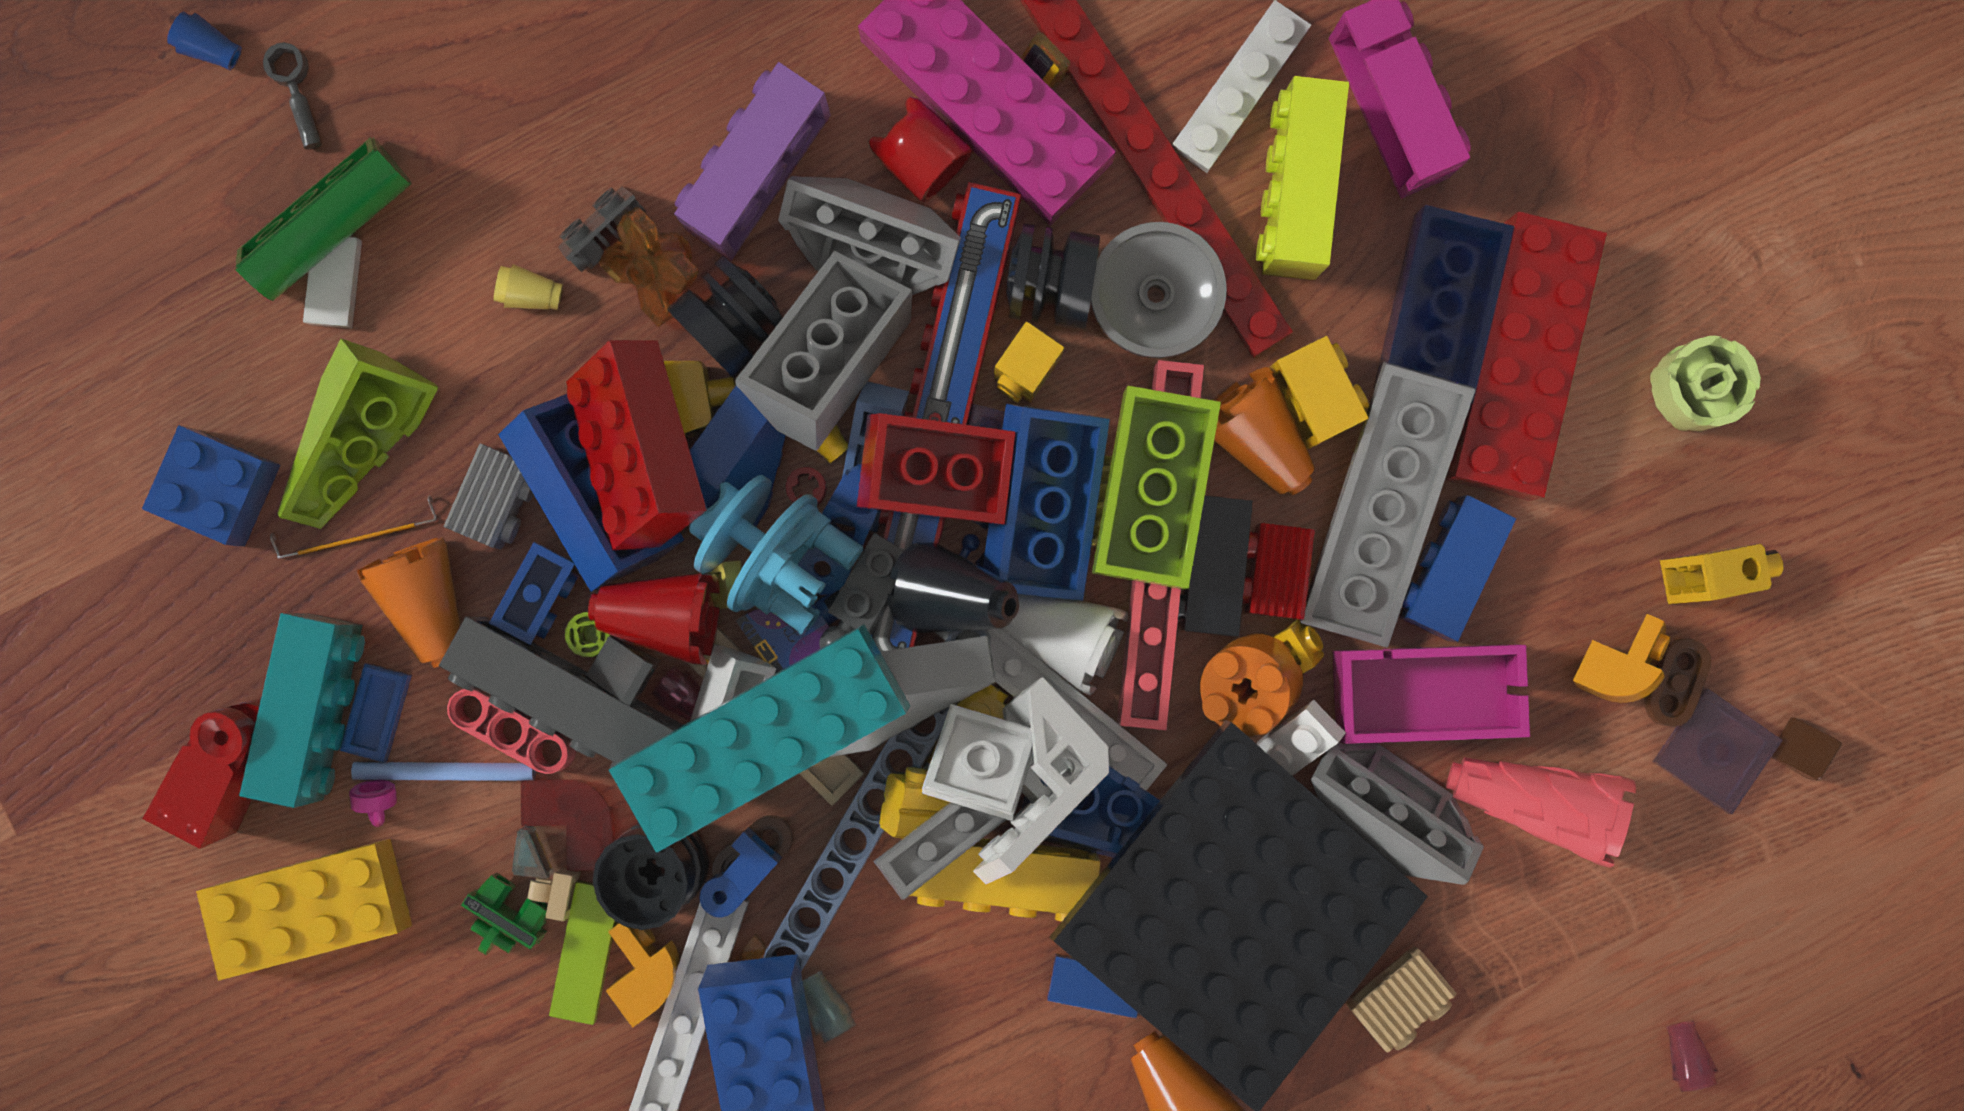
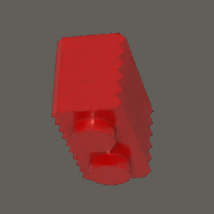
(1278, 571)

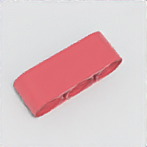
(490, 730)

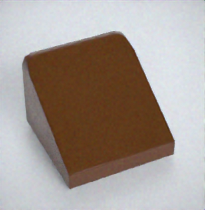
(1806, 749)

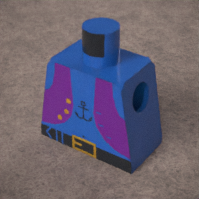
(781, 643)

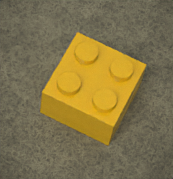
(1320, 391)

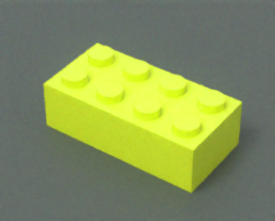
(1304, 178)

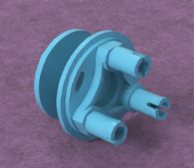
(771, 572)

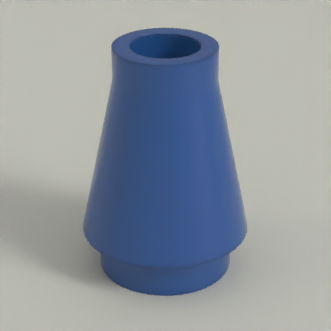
(200, 40)

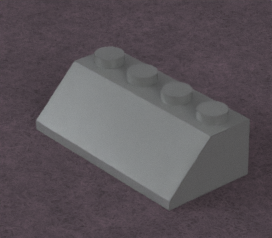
(826, 349)

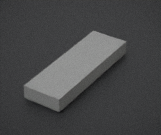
(934, 846)

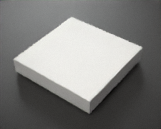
(980, 762)

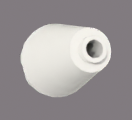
(1069, 636)

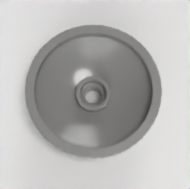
(1165, 259)

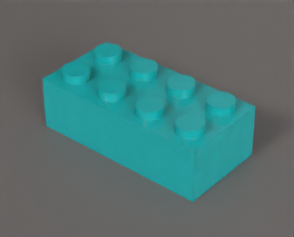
(302, 710)

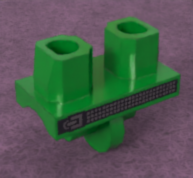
(489, 905)

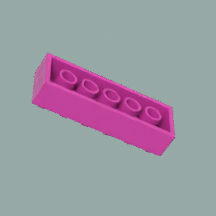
(989, 100)

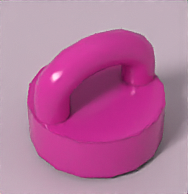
(373, 798)

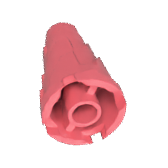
(1551, 803)

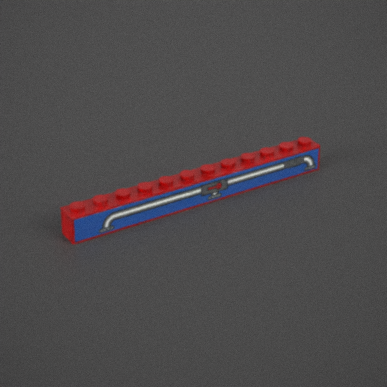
(955, 351)

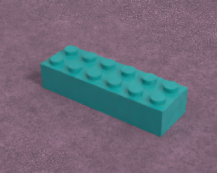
(760, 738)

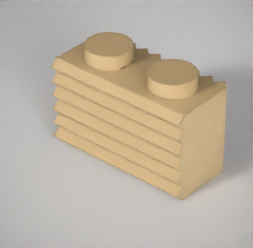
(1402, 1000)

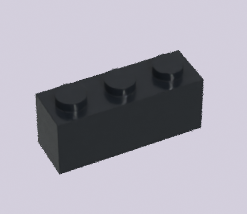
(1218, 569)

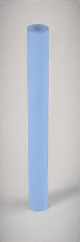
(441, 771)

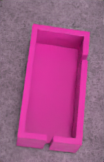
(1399, 95)
(1430, 693)

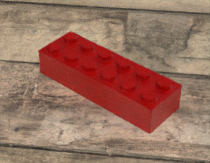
(1529, 358)

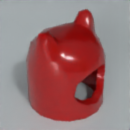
(922, 151)

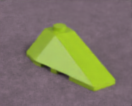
(354, 421)

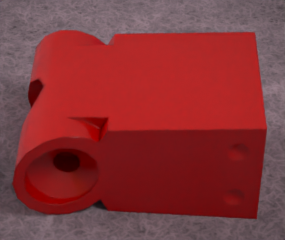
(204, 782)

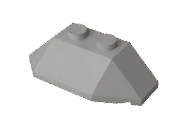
(870, 228)
(1398, 812)

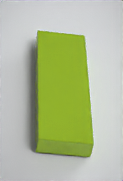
(583, 958)

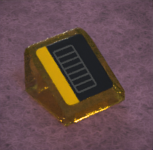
(1046, 61)

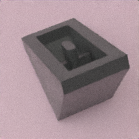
(623, 670)

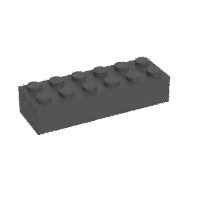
(551, 692)

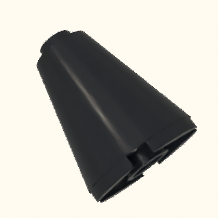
(948, 592)

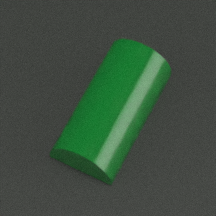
(321, 219)

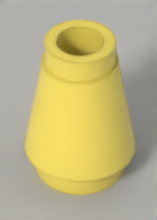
(526, 289)

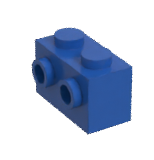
(532, 593)

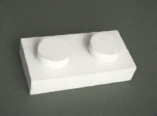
(1302, 738)

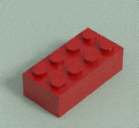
(635, 444)

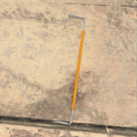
(272, 536)

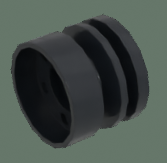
(1053, 276)
(727, 315)
(636, 889)

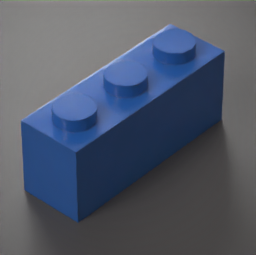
(1456, 567)

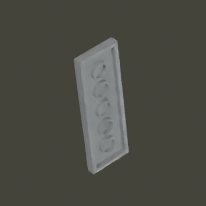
(1386, 503)

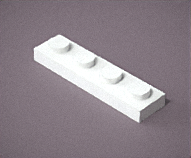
(1240, 86)

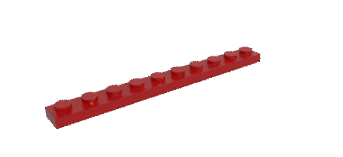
(1157, 164)

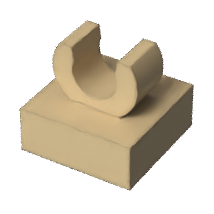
(555, 892)

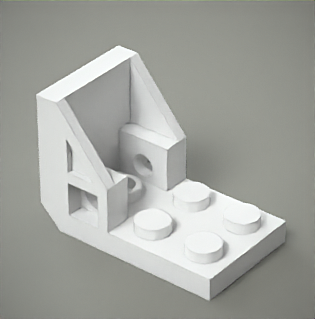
(1064, 756)

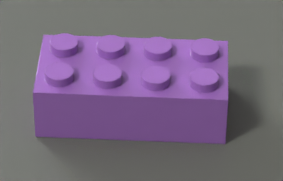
(753, 160)

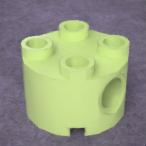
(1705, 383)

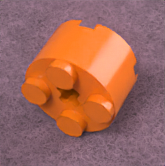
(1273, 689)

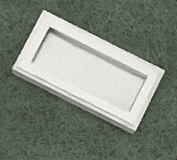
(334, 287)

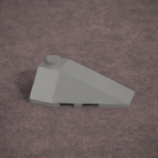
(931, 681)

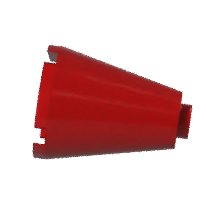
(661, 614)

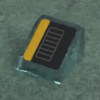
(530, 856)

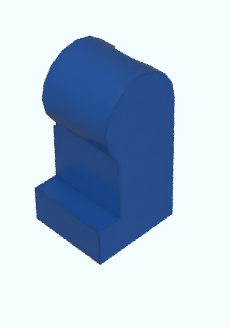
(728, 889)

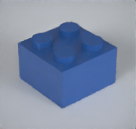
(211, 486)

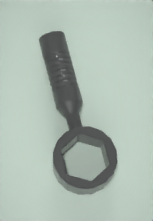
(298, 102)

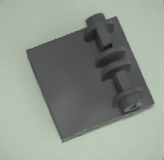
(578, 236)

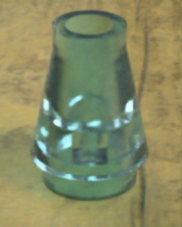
(826, 1008)

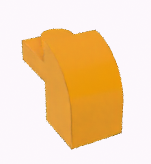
(1625, 676)
(651, 979)

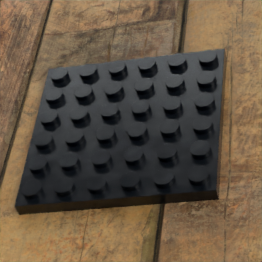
(1239, 916)

